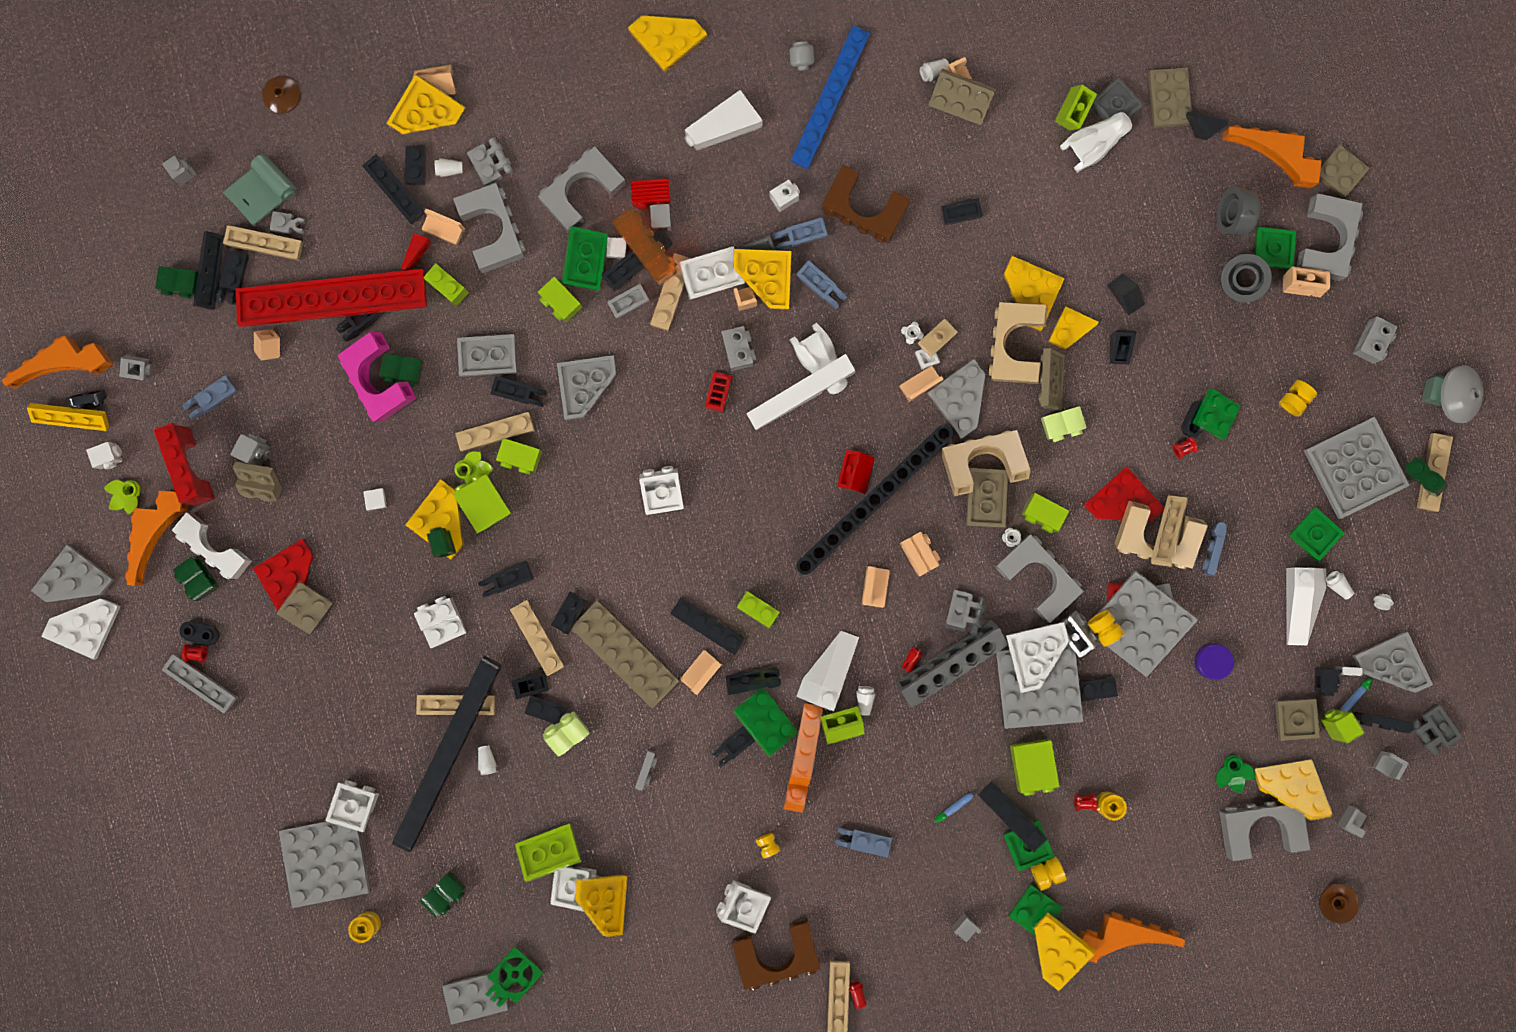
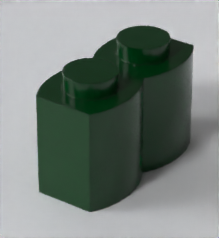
(176, 281)
(401, 369)
(1422, 474)
(441, 542)
(195, 578)
(442, 894)

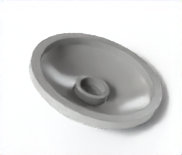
(1462, 394)

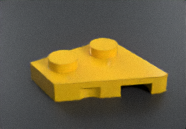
(1070, 328)

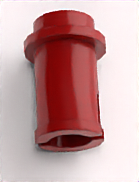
(911, 659)
(857, 994)

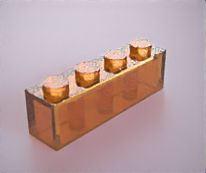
(644, 246)

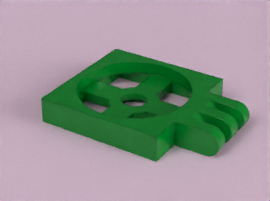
(501, 990)

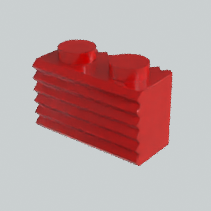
(650, 192)

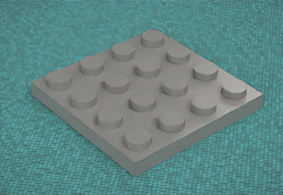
(1356, 468)
(1150, 622)
(1054, 703)
(323, 863)

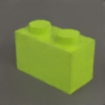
(1075, 107)
(446, 285)
(559, 299)
(519, 456)
(1045, 513)
(758, 609)
(842, 725)
(1341, 725)

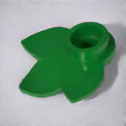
(1235, 776)

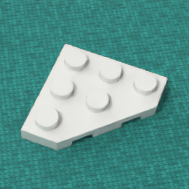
(83, 627)
(1036, 653)

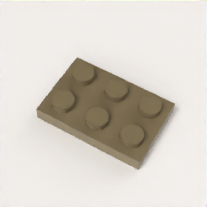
(961, 96)
(1169, 97)
(1052, 380)
(989, 498)

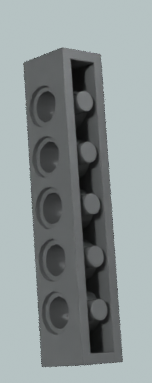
(941, 663)

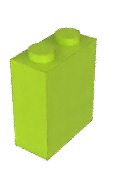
(481, 502)
(1034, 766)

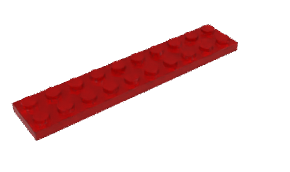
(331, 298)

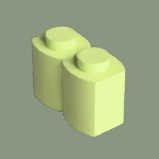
(1064, 423)
(565, 733)

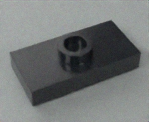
(961, 211)

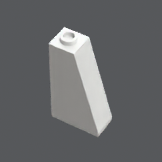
(724, 122)

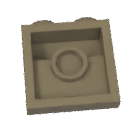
(257, 482)

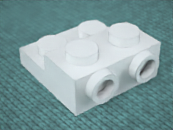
(661, 490)
(440, 621)
(352, 806)
(565, 885)
(743, 906)

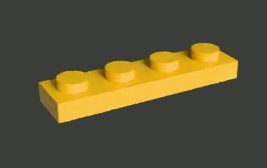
(68, 417)

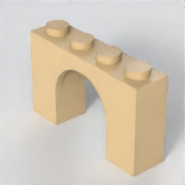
(1009, 318)
(1005, 446)
(1131, 536)

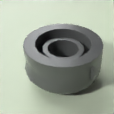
(1238, 211)
(1252, 292)

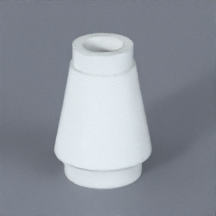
(932, 70)
(447, 167)
(1339, 584)
(865, 699)
(486, 761)

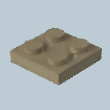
(1342, 171)
(304, 607)
(1297, 719)

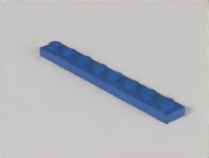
(830, 97)

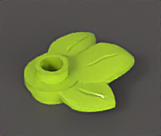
(474, 466)
(121, 495)

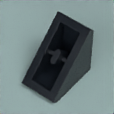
(1205, 126)
(1126, 293)
(1121, 346)
(530, 685)

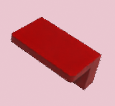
(855, 471)

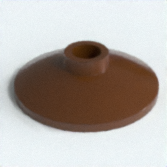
(286, 100)
(1346, 908)

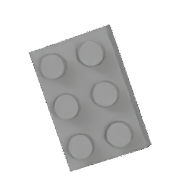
(487, 355)
(468, 1000)

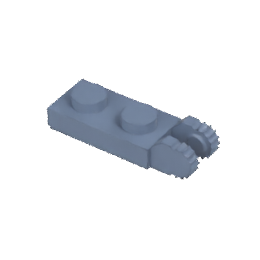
(802, 233)
(820, 283)
(211, 397)
(1215, 548)
(865, 841)

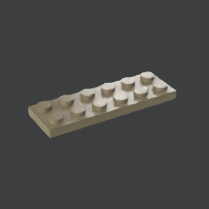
(624, 654)

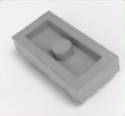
(628, 301)
(644, 777)

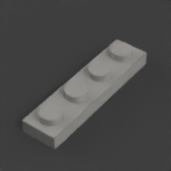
(199, 683)

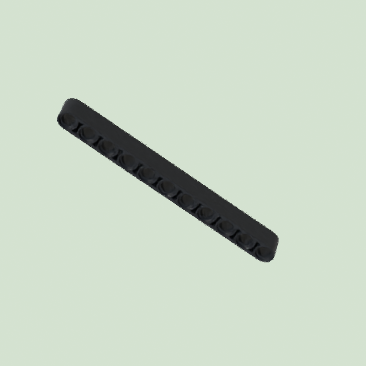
(883, 496)
(447, 754)

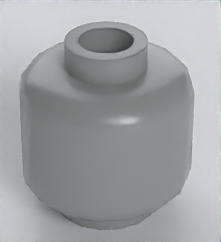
(801, 55)

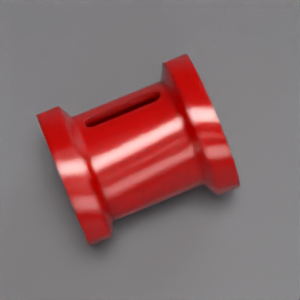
(1191, 446)
(194, 653)
(1085, 802)

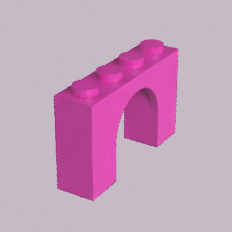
(357, 362)

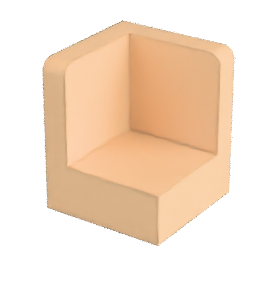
(958, 67)
(745, 298)
(266, 344)

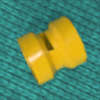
(767, 845)

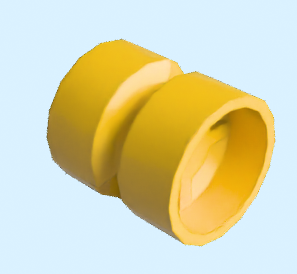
(1299, 396)
(1107, 630)
(1111, 805)
(1049, 873)
(364, 926)

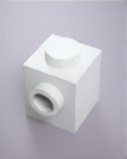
(785, 195)
(105, 455)

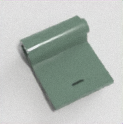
(261, 188)

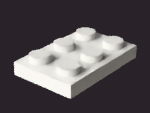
(710, 273)

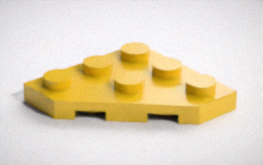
(667, 38)
(424, 108)
(766, 274)
(1032, 284)
(438, 510)
(1296, 787)
(603, 902)
(1060, 951)

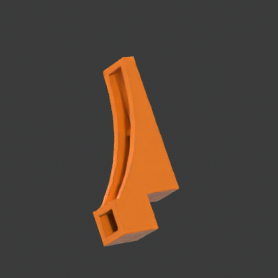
(1282, 149)
(60, 356)
(146, 531)
(803, 758)
(1120, 933)

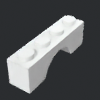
(194, 532)

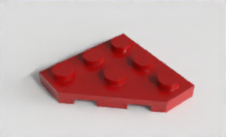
(1113, 498)
(284, 571)

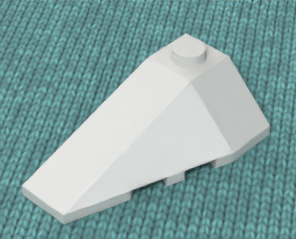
(1304, 596)
(827, 676)

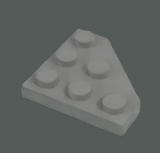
(584, 383)
(961, 398)
(72, 578)
(1395, 663)

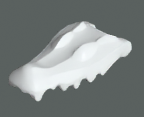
(1096, 140)
(816, 353)

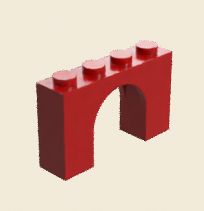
(173, 442)

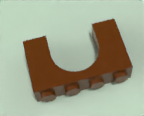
(880, 226)
(756, 973)

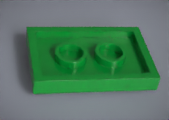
(584, 258)
(765, 721)

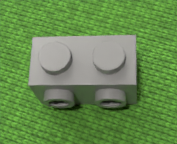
(1375, 340)
(737, 348)
(251, 449)
(1080, 635)

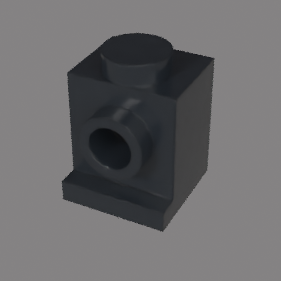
(1327, 681)

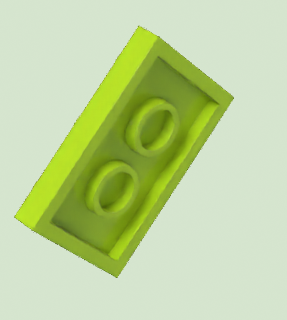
(548, 852)

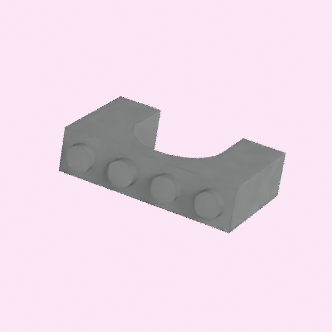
(592, 166)
(491, 201)
(1345, 217)
(1064, 588)
(1238, 822)

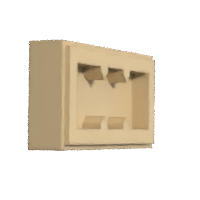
(937, 337)

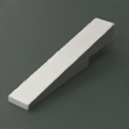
(801, 392)

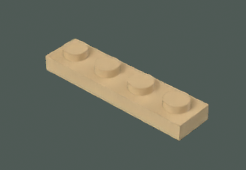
(263, 242)
(669, 297)
(495, 431)
(1437, 460)
(1169, 531)
(537, 638)
(448, 705)
(838, 996)

